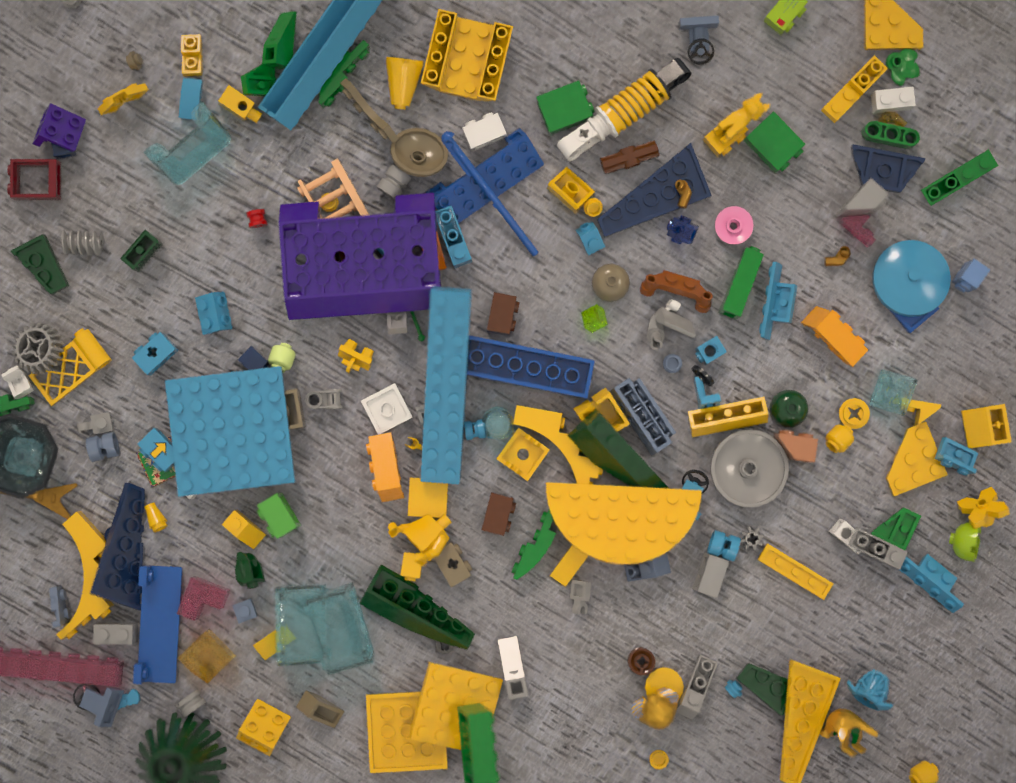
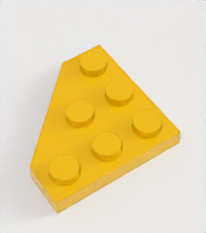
(890, 27)
(915, 461)

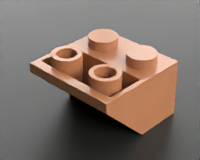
(797, 447)

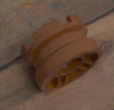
(635, 655)

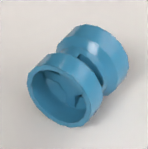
(479, 429)

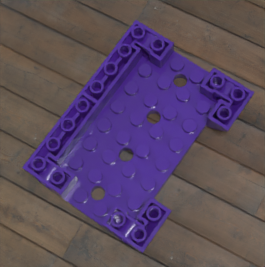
(359, 282)

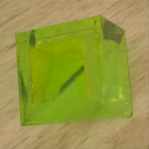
(594, 318)

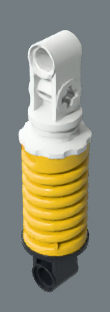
(624, 107)

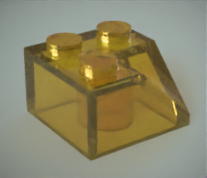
(207, 656)

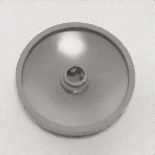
(749, 468)

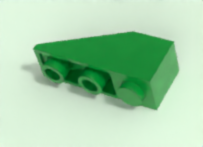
(280, 42)

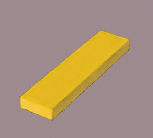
(795, 571)

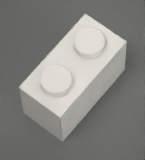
(893, 100)
(484, 131)

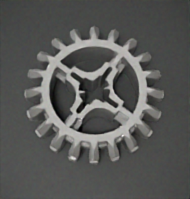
(45, 349)

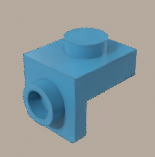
(590, 238)

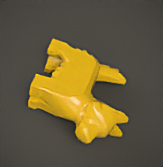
(738, 120)

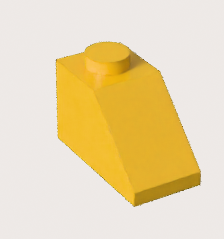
(244, 529)

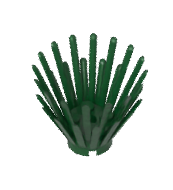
(181, 753)

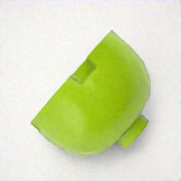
(966, 542)

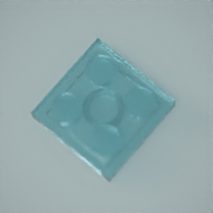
(893, 392)

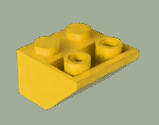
(986, 426)

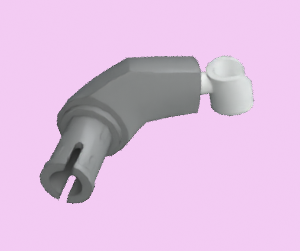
(655, 331)

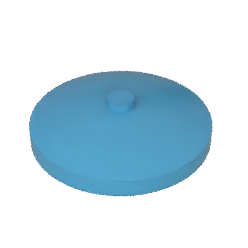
(911, 278)

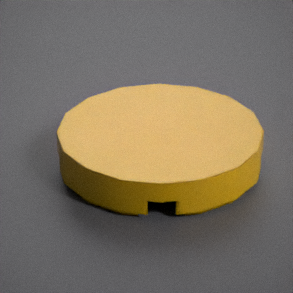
(666, 678)

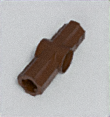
(629, 157)

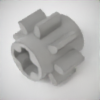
(755, 542)

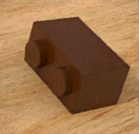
(502, 314)
(498, 513)

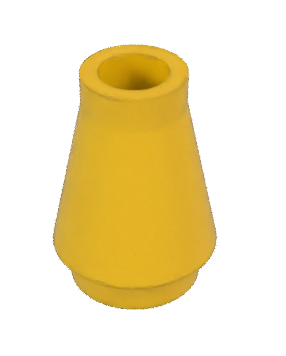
(155, 518)

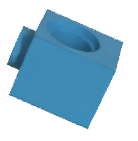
(718, 348)

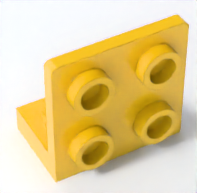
(263, 727)

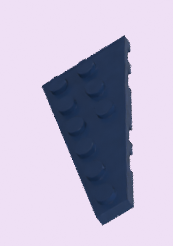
(657, 194)
(123, 553)

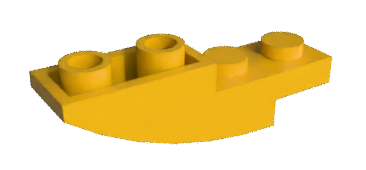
(854, 89)

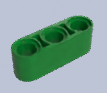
(899, 132)

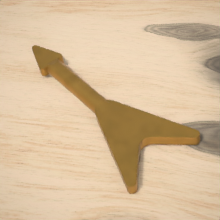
(52, 498)

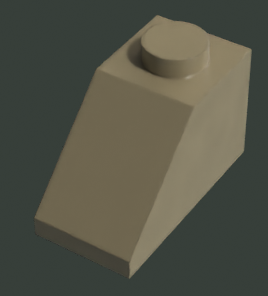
(319, 709)

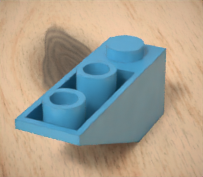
(453, 237)

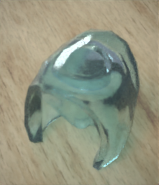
(498, 423)

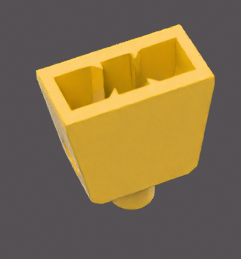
(232, 99)

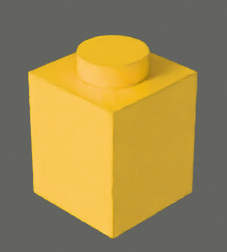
(410, 569)

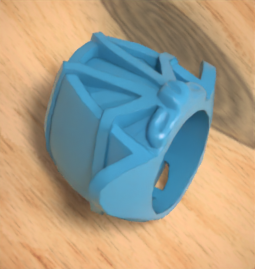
(873, 687)

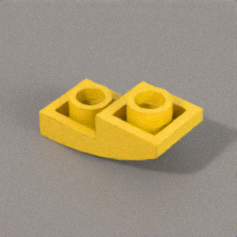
(191, 55)

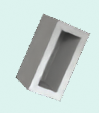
(114, 633)

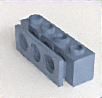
(643, 414)

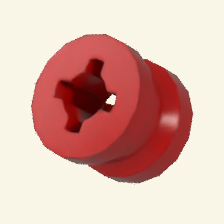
(256, 218)

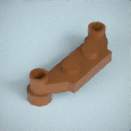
(678, 285)

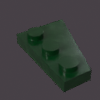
(42, 263)
(766, 686)

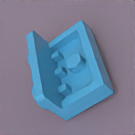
(213, 312)
(956, 456)

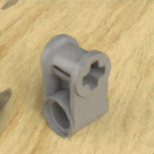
(326, 399)

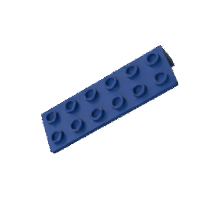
(499, 171)
(158, 624)

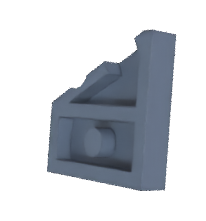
(59, 607)

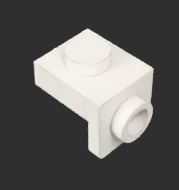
(18, 382)

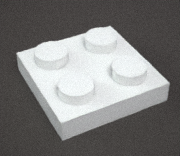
(386, 409)

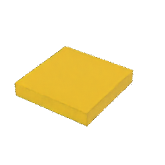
(427, 498)

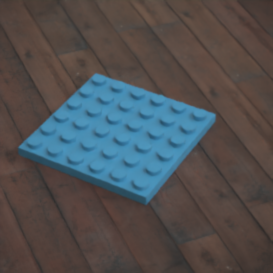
(230, 431)

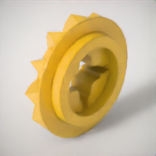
(863, 413)

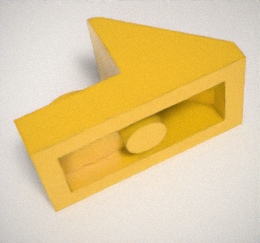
(923, 410)

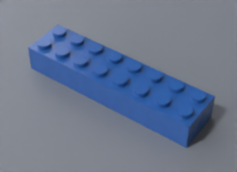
(529, 367)

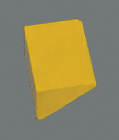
(570, 189)

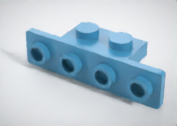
(779, 301)
(934, 580)

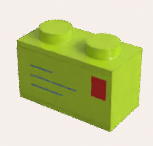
(783, 14)

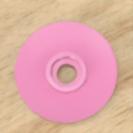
(742, 220)

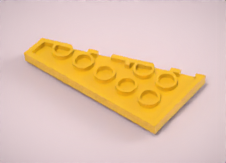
(807, 706)

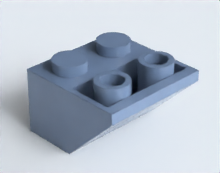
(648, 569)

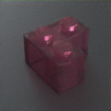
(200, 593)

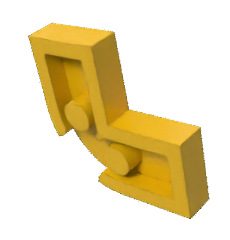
(115, 101)

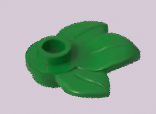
(905, 68)

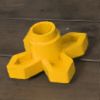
(984, 509)

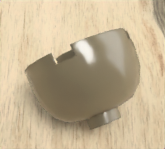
(610, 282)

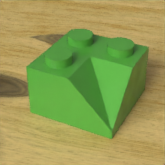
(278, 515)

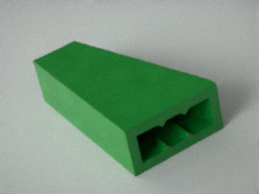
(741, 283)

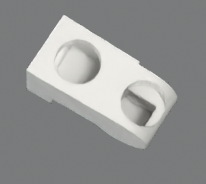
(844, 533)

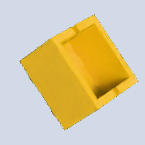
(606, 406)

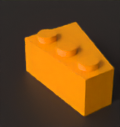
(836, 335)
(384, 467)

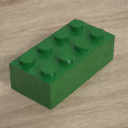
(477, 744)

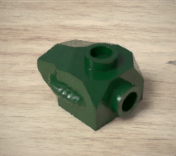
(248, 570)

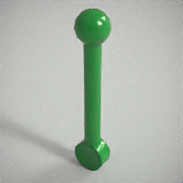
(421, 337)

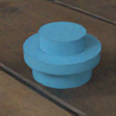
(734, 688)

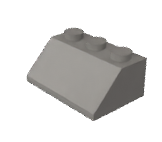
(864, 201)

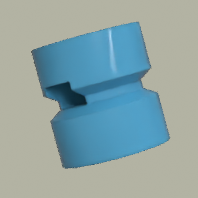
(717, 543)

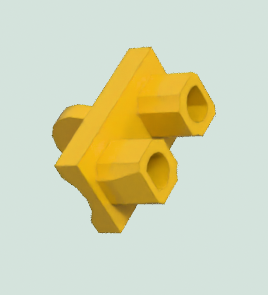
(353, 359)

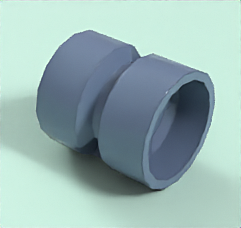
(103, 446)

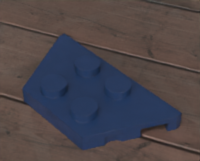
(885, 167)

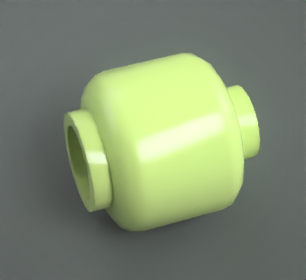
(282, 356)

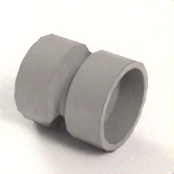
(394, 182)

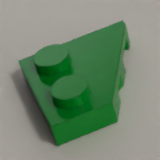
(258, 81)

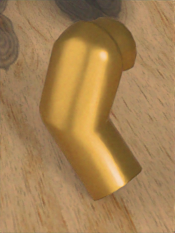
(684, 191)
(840, 258)

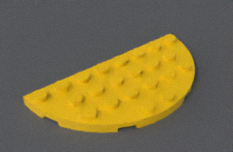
(621, 521)

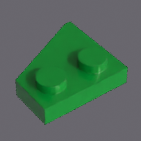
(898, 528)

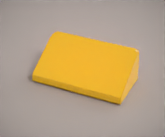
(267, 646)

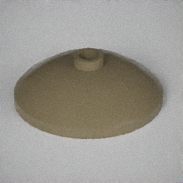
(419, 152)

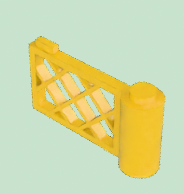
(92, 355)

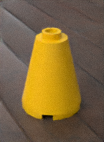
(402, 80)

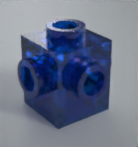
(682, 230)

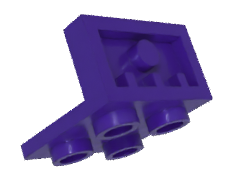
(59, 128)

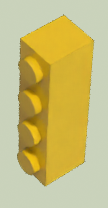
(728, 417)

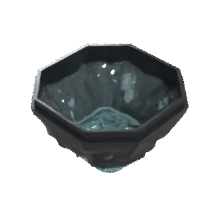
(25, 476)

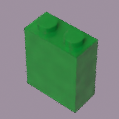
(565, 107)
(775, 143)

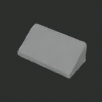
(675, 322)

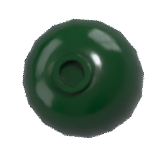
(788, 408)

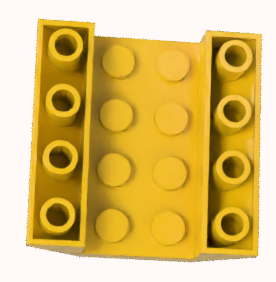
(466, 57)

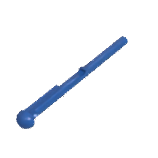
(469, 169)

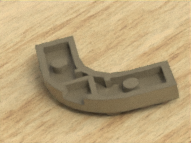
(361, 105)

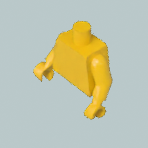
(425, 535)

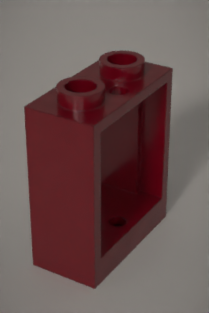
(54, 181)

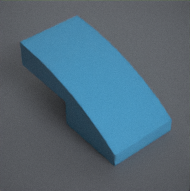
(190, 96)

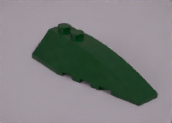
(612, 453)
(411, 609)

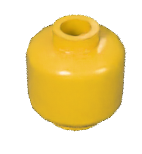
(839, 438)
(924, 773)

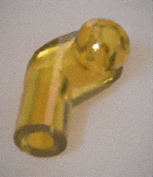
(892, 117)

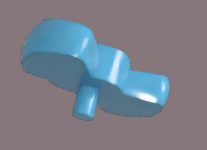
(131, 698)

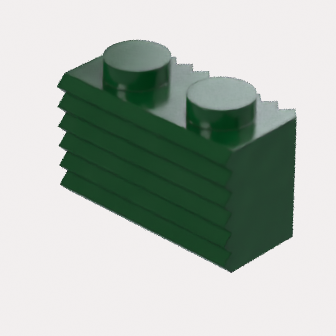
(141, 251)

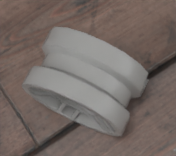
(190, 703)

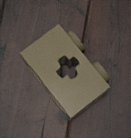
(452, 574)

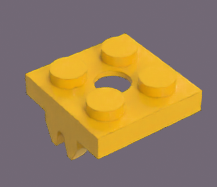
(519, 441)

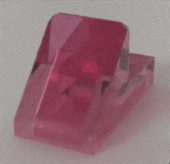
(854, 226)

